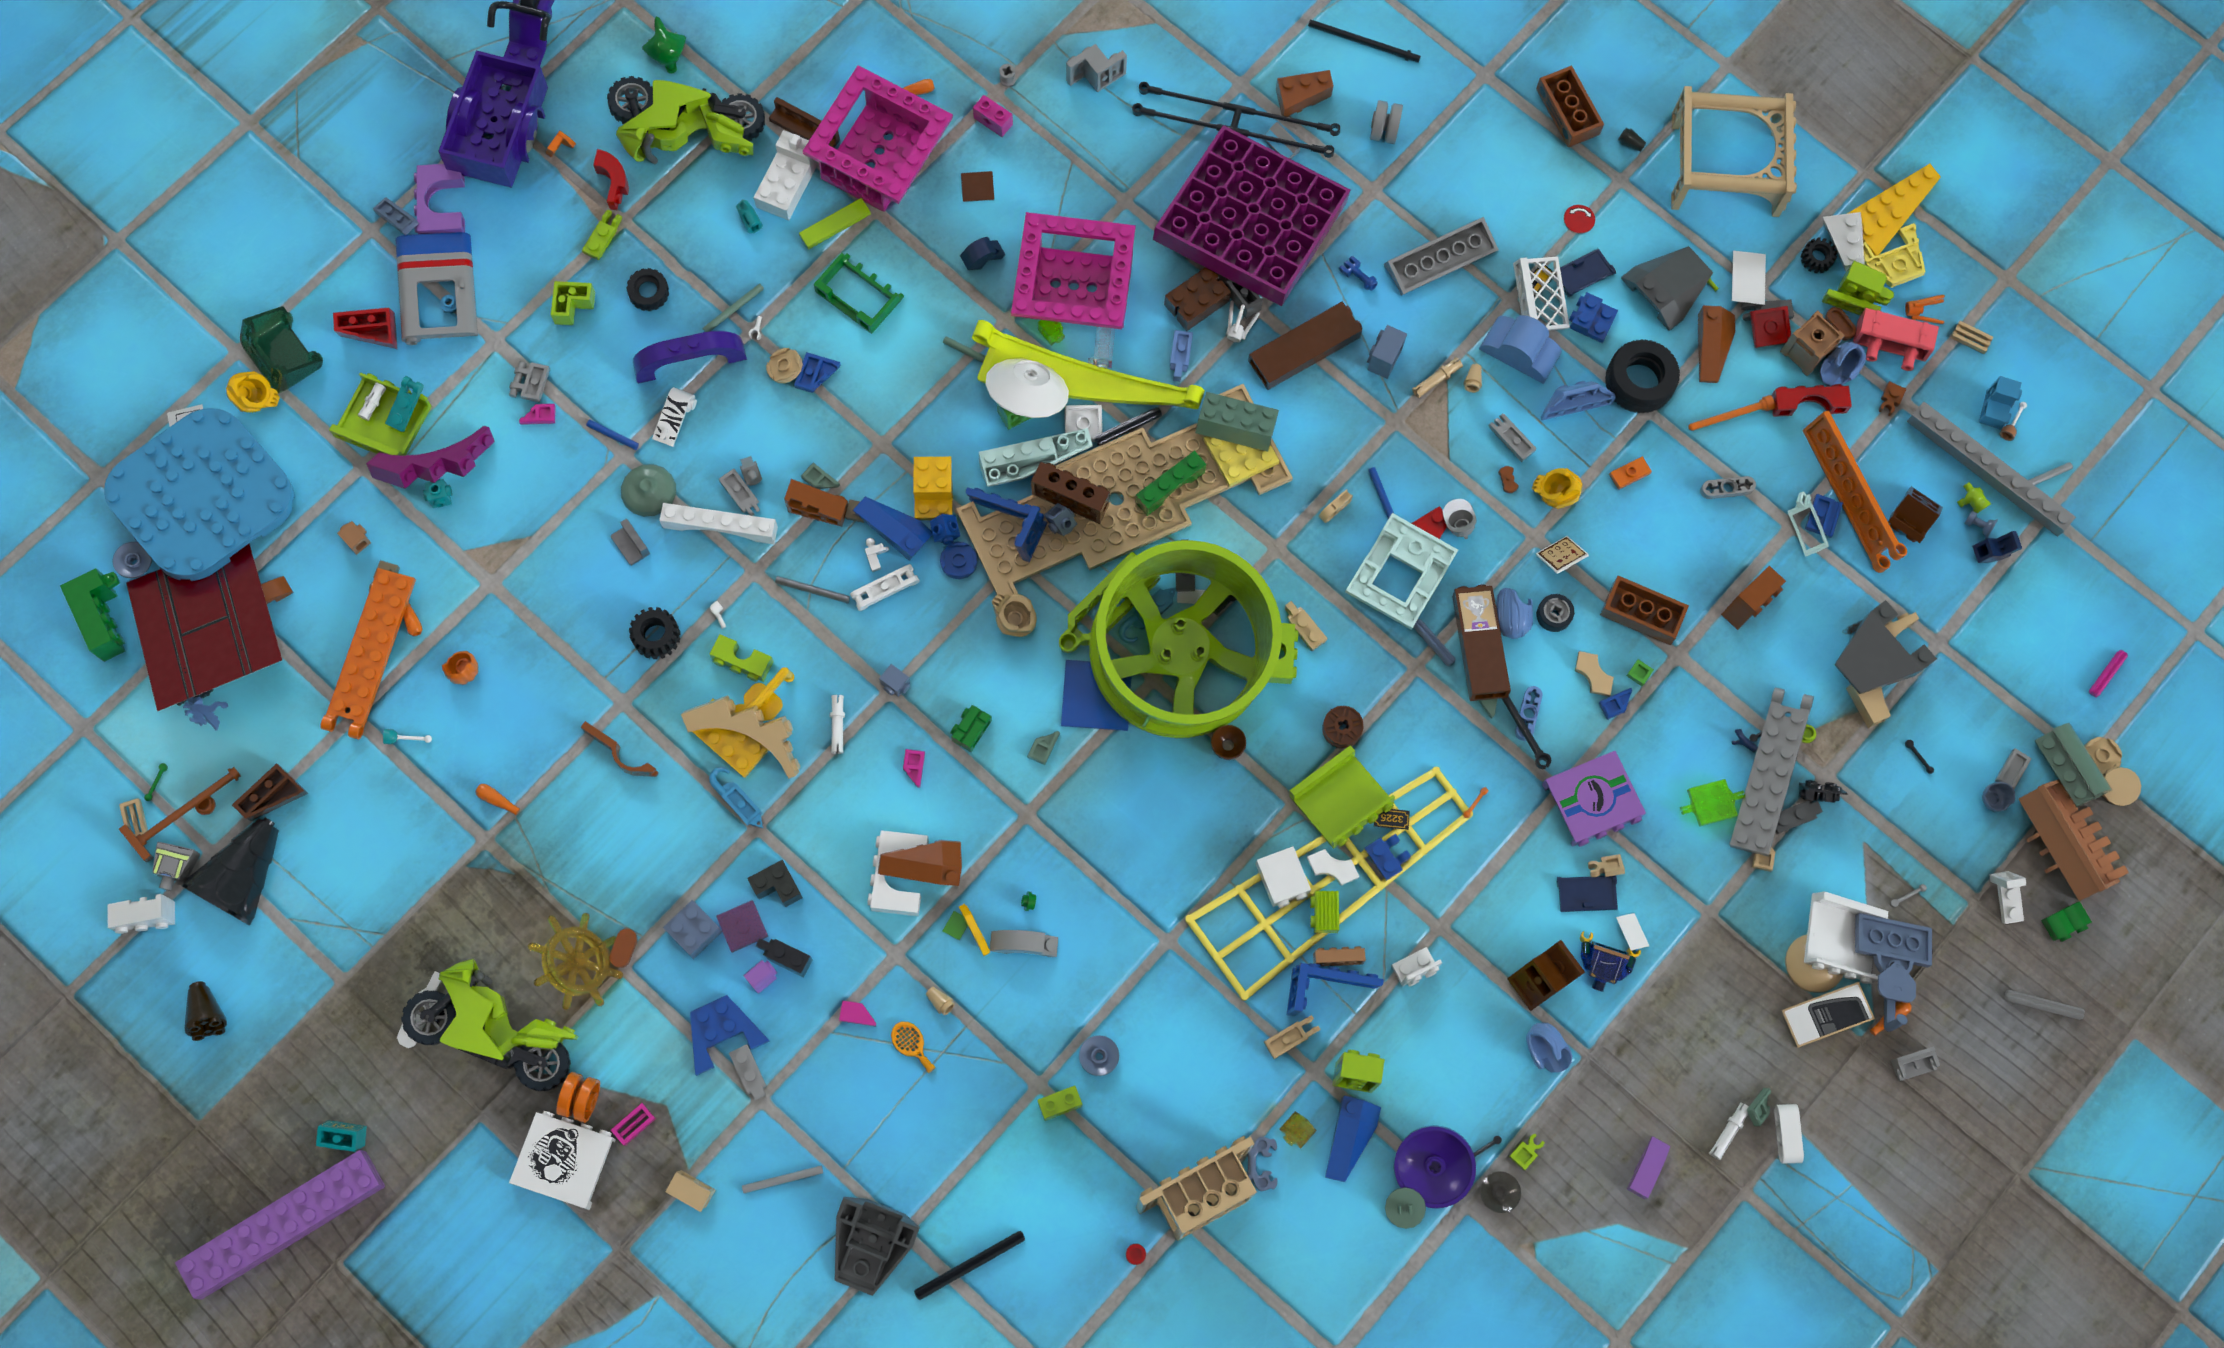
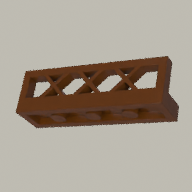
(797, 121)

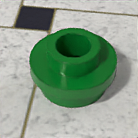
(1028, 901)

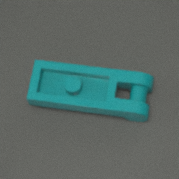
(404, 404)

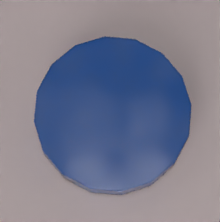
(958, 560)

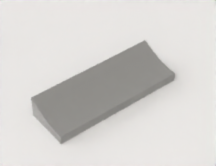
(1441, 256)

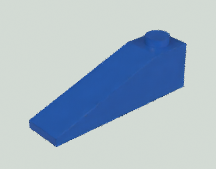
(898, 529)

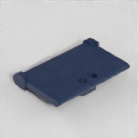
(1589, 270)
(1595, 893)

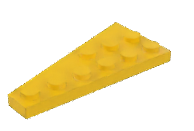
(1890, 209)

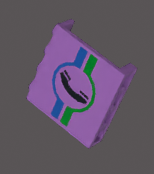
(1595, 798)

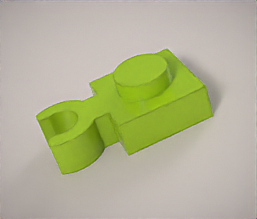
(1525, 1154)

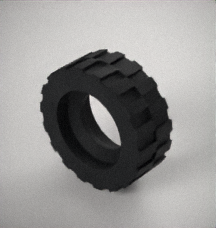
(639, 278)

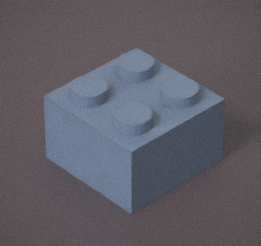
(1386, 351)
(692, 929)

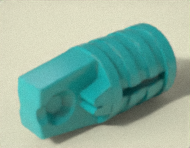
(749, 217)

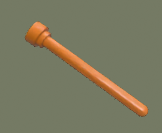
(1766, 403)

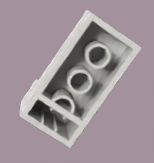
(785, 177)

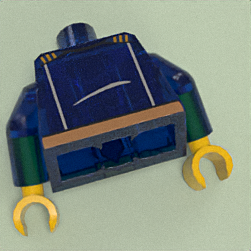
(1606, 962)

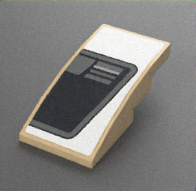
(1828, 1014)

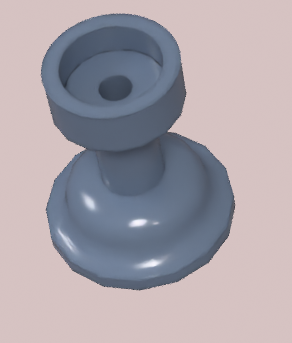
(1986, 526)

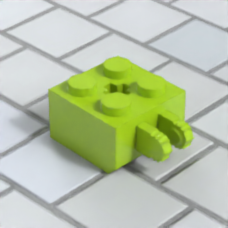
(1865, 284)

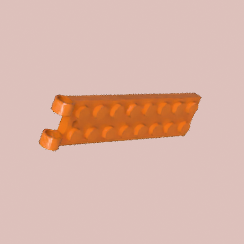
(1853, 491)
(369, 651)

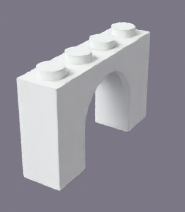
(883, 896)

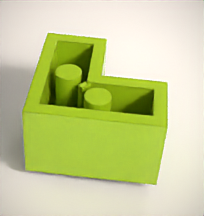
(568, 297)

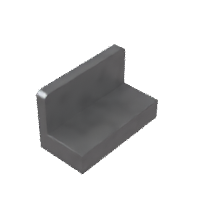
(630, 543)

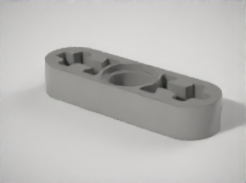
(1735, 482)

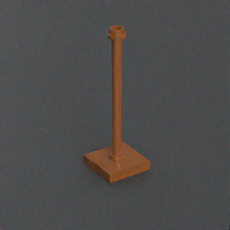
(140, 840)

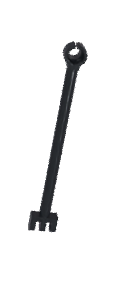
(1539, 754)

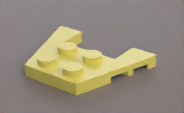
(1900, 263)

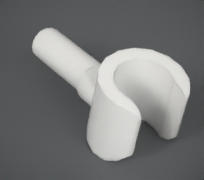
(756, 328)
(715, 609)

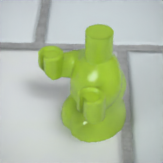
(1975, 498)

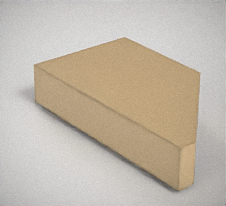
(1764, 862)

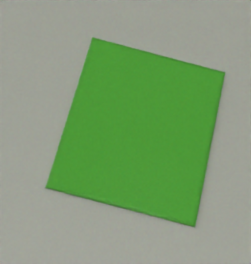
(955, 926)

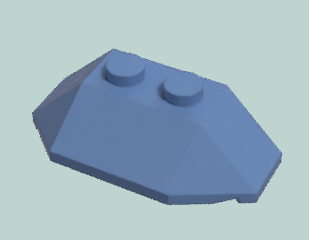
(1577, 398)

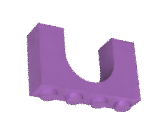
(429, 181)

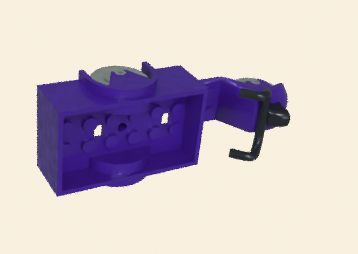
(486, 108)

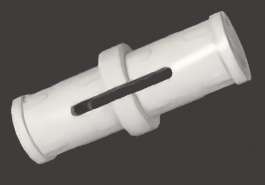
(372, 401)

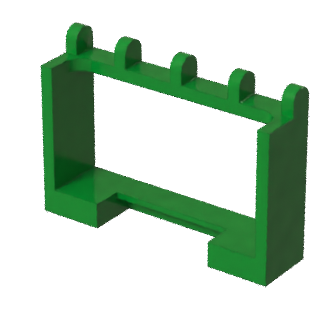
(861, 318)

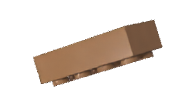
(1339, 957)

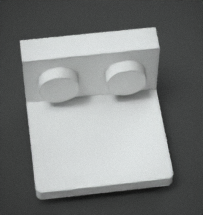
(1416, 966)

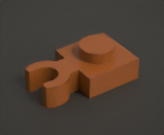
(1892, 396)

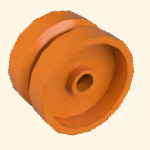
(578, 1097)

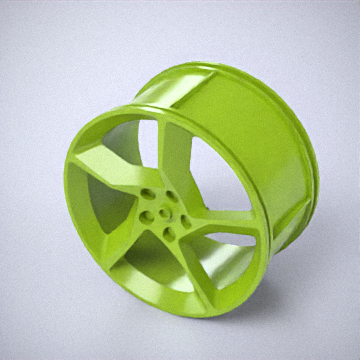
(1181, 642)

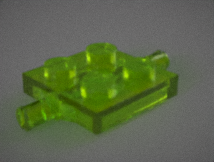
(1712, 802)

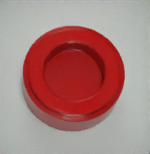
(1135, 1254)

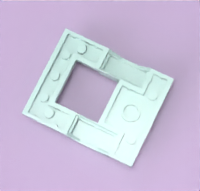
(1412, 548)

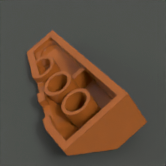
(928, 863)

